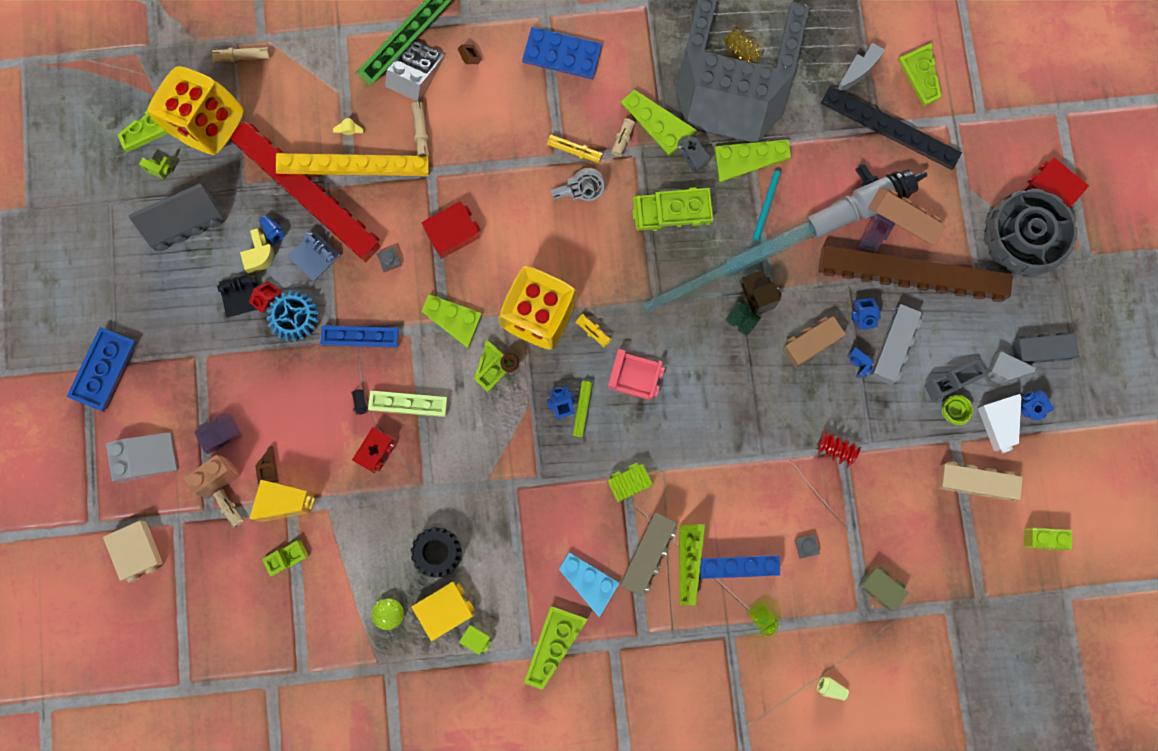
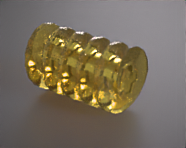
(742, 46)

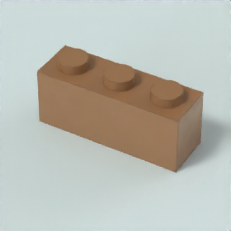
(813, 341)

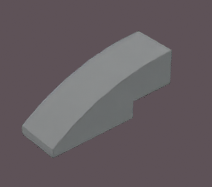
(861, 67)

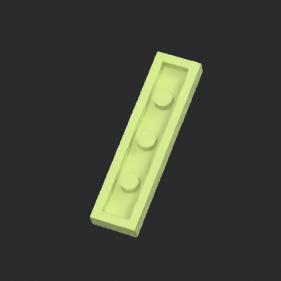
(407, 403)

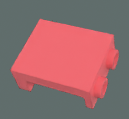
(635, 376)

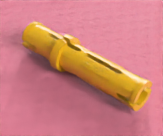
(575, 149)

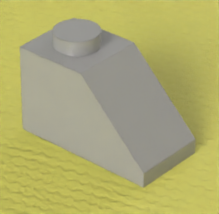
(1007, 368)

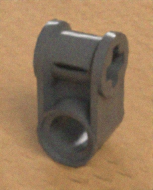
(694, 155)

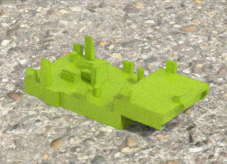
(673, 209)

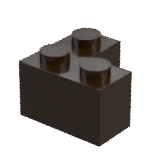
(760, 292)

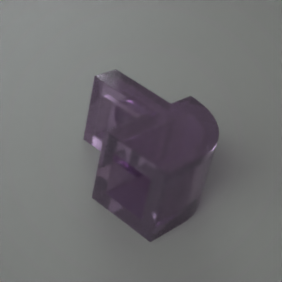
(875, 233)

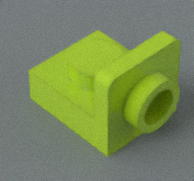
(158, 169)

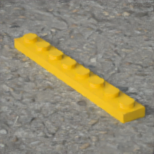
(351, 164)

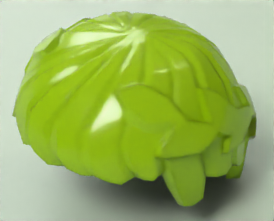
(957, 410)
(387, 614)

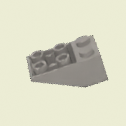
(413, 70)

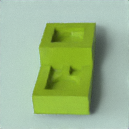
(285, 558)

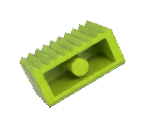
(629, 482)
(1048, 539)

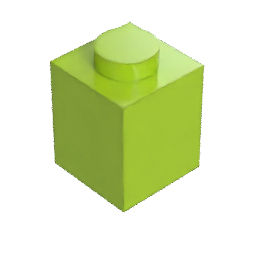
(476, 640)

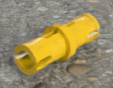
(593, 330)

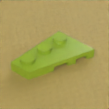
(140, 133)
(453, 318)

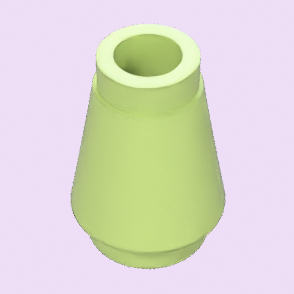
(830, 688)

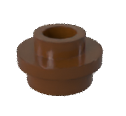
(507, 357)

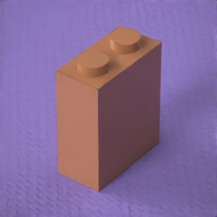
(211, 476)

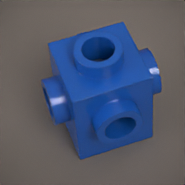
(866, 313)
(561, 402)
(1036, 405)

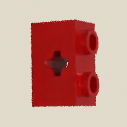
(376, 440)

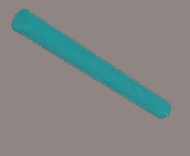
(766, 205)

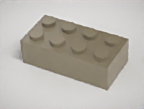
(648, 553)

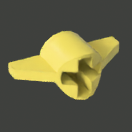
(347, 127)

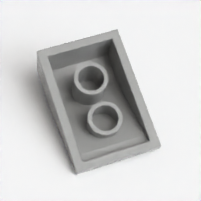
(141, 457)

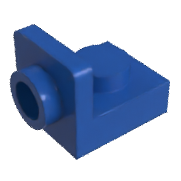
(861, 360)

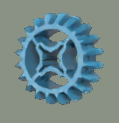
(285, 318)

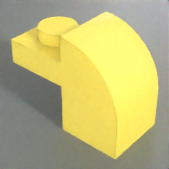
(260, 257)

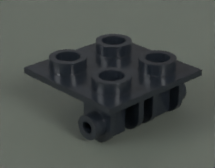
(237, 293)

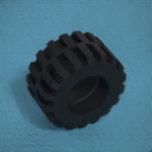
(419, 549)

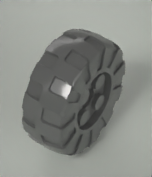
(1030, 232)

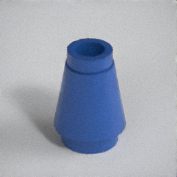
(271, 229)

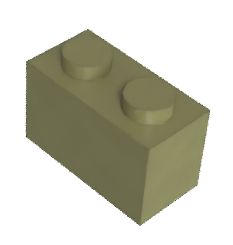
(883, 588)

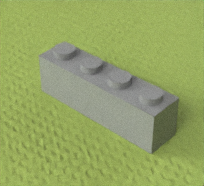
(896, 344)

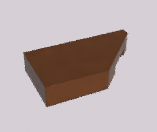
(266, 467)

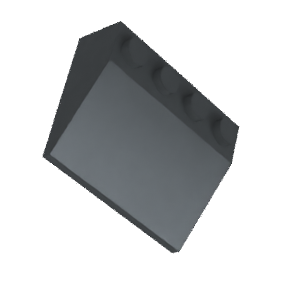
(177, 217)

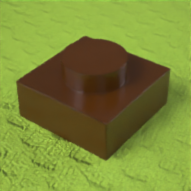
(469, 54)

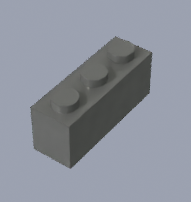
(1046, 348)

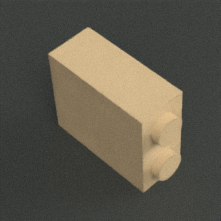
(133, 551)

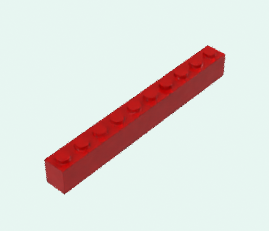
(308, 194)

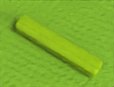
(582, 409)

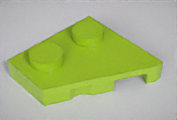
(489, 368)

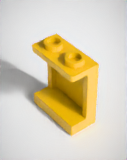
(443, 610)

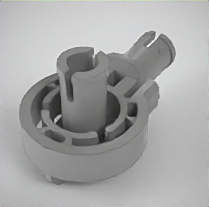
(581, 186)

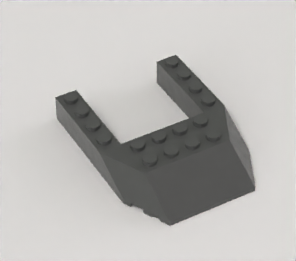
(731, 94)

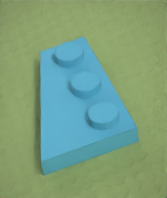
(589, 582)

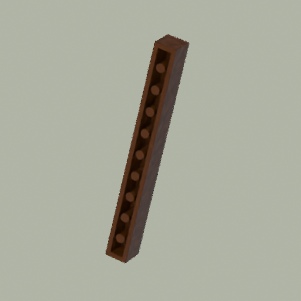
(915, 273)

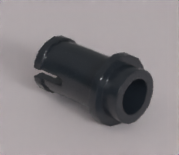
(359, 402)

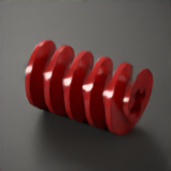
(838, 449)

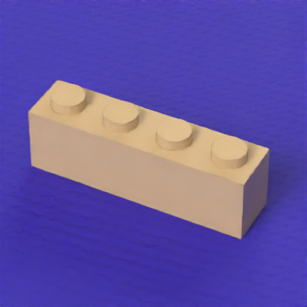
(980, 482)

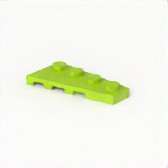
(657, 121)
(744, 158)
(690, 555)
(554, 642)

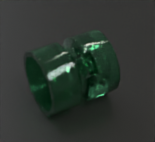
(743, 319)

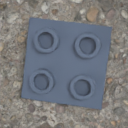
(313, 255)

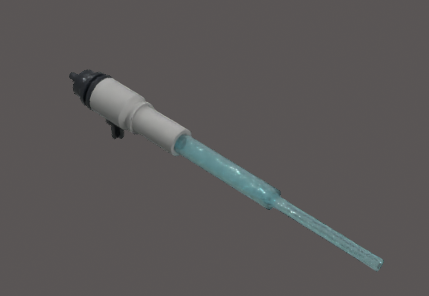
(817, 225)

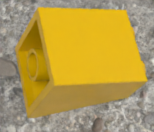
(280, 501)

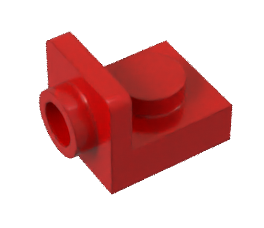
(264, 295)

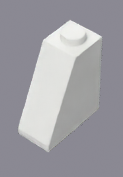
(1002, 422)

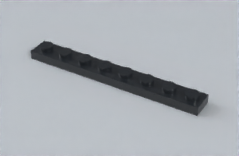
(891, 128)

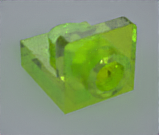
(764, 619)

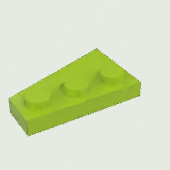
(921, 73)

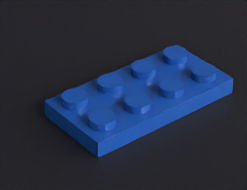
(562, 53)
(101, 369)

